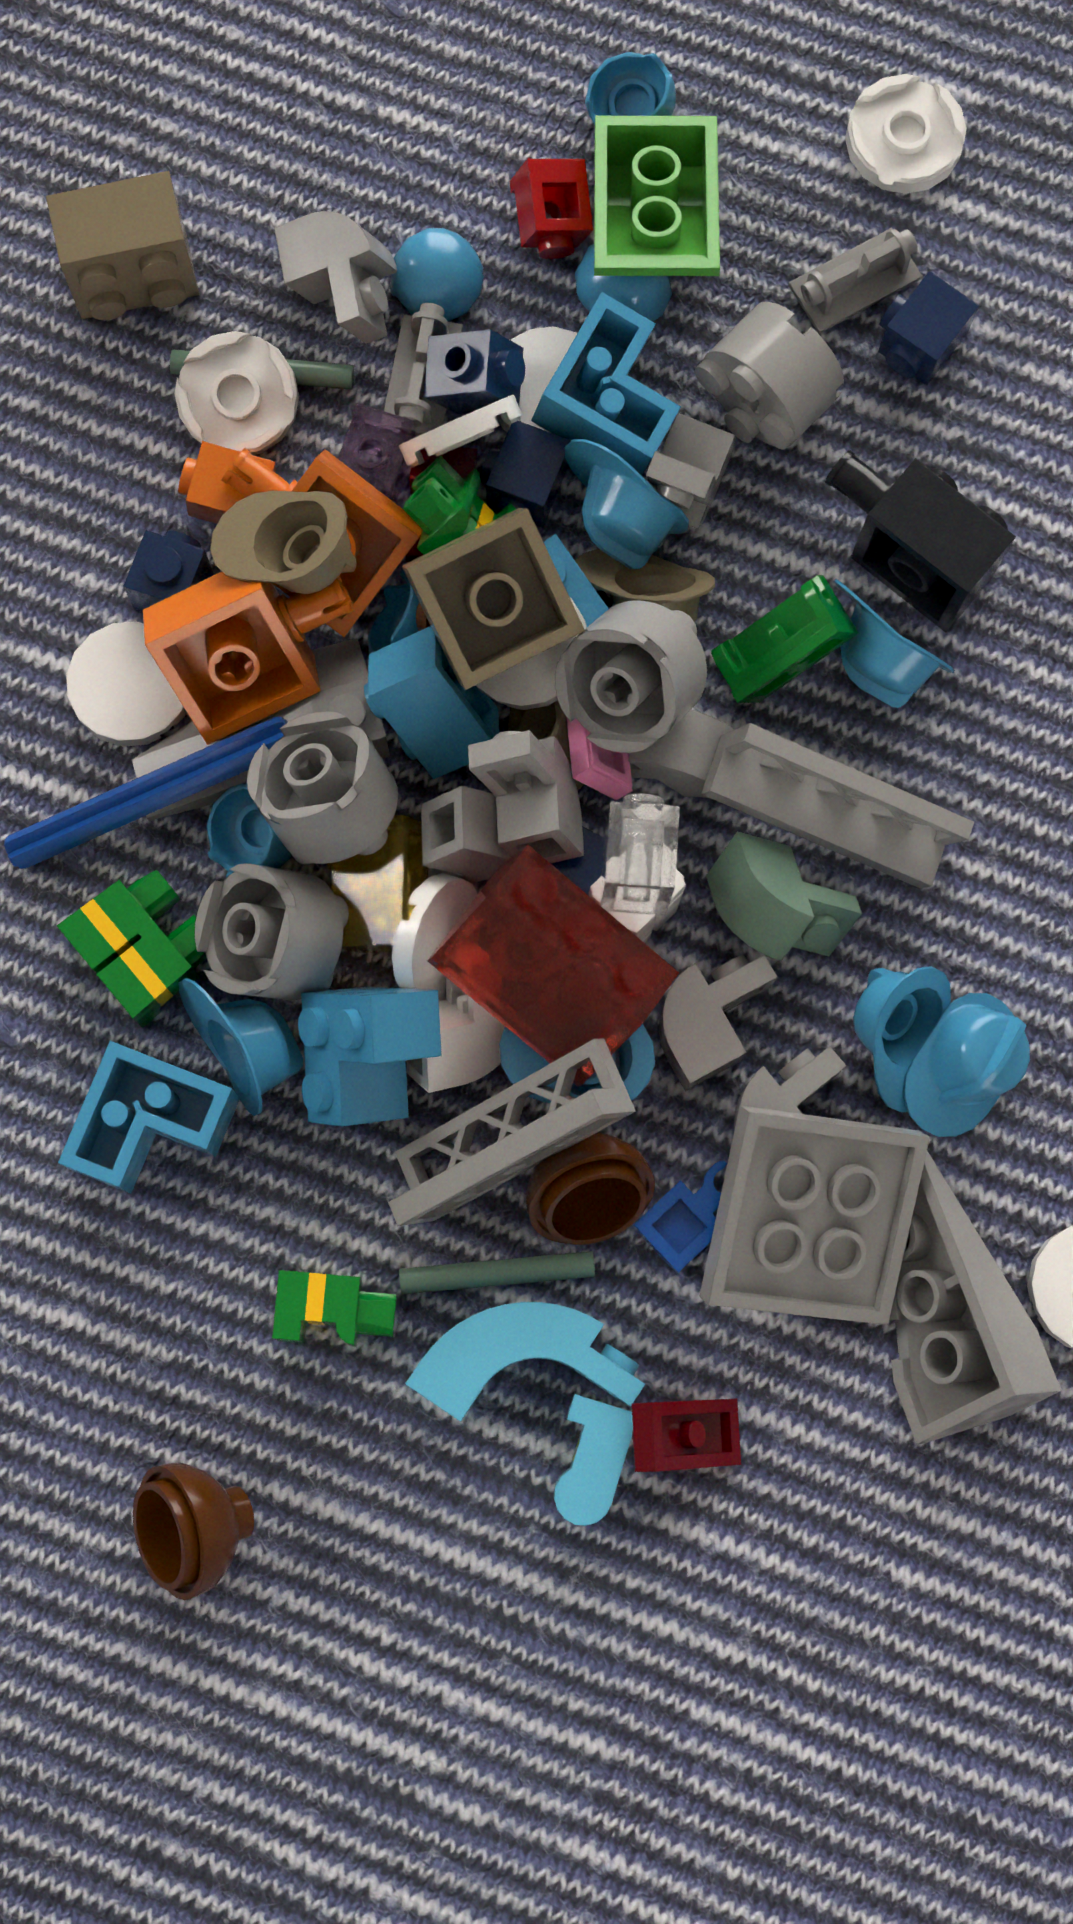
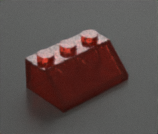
(551, 962)

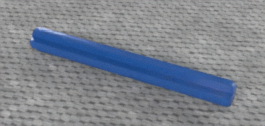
(141, 796)

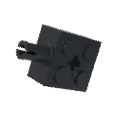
(923, 536)

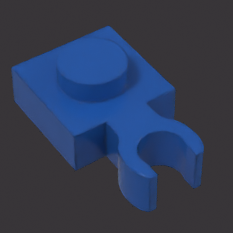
(682, 1221)

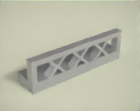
(832, 804)
(517, 1145)

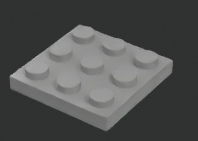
(813, 1216)

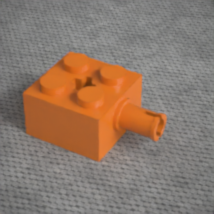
(375, 524)
(239, 648)

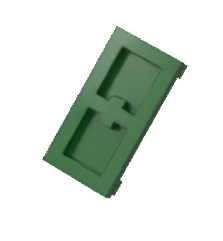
(784, 642)

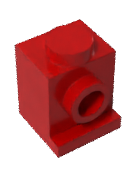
(561, 191)

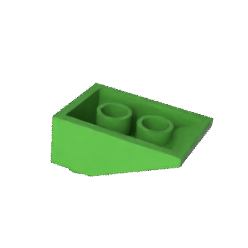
(656, 196)

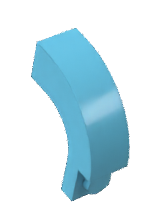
(491, 1340)

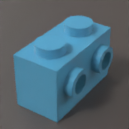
(426, 705)

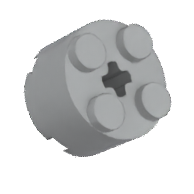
(771, 377)
(632, 675)
(324, 789)
(270, 932)

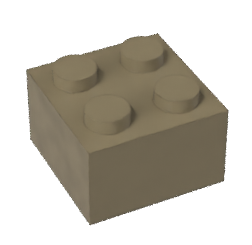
(123, 246)
(493, 598)

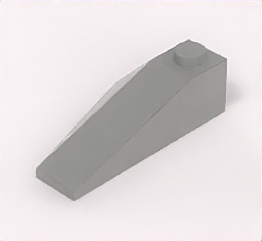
(342, 683)
(959, 1325)

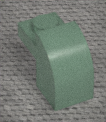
(770, 906)

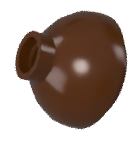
(589, 1191)
(188, 1527)

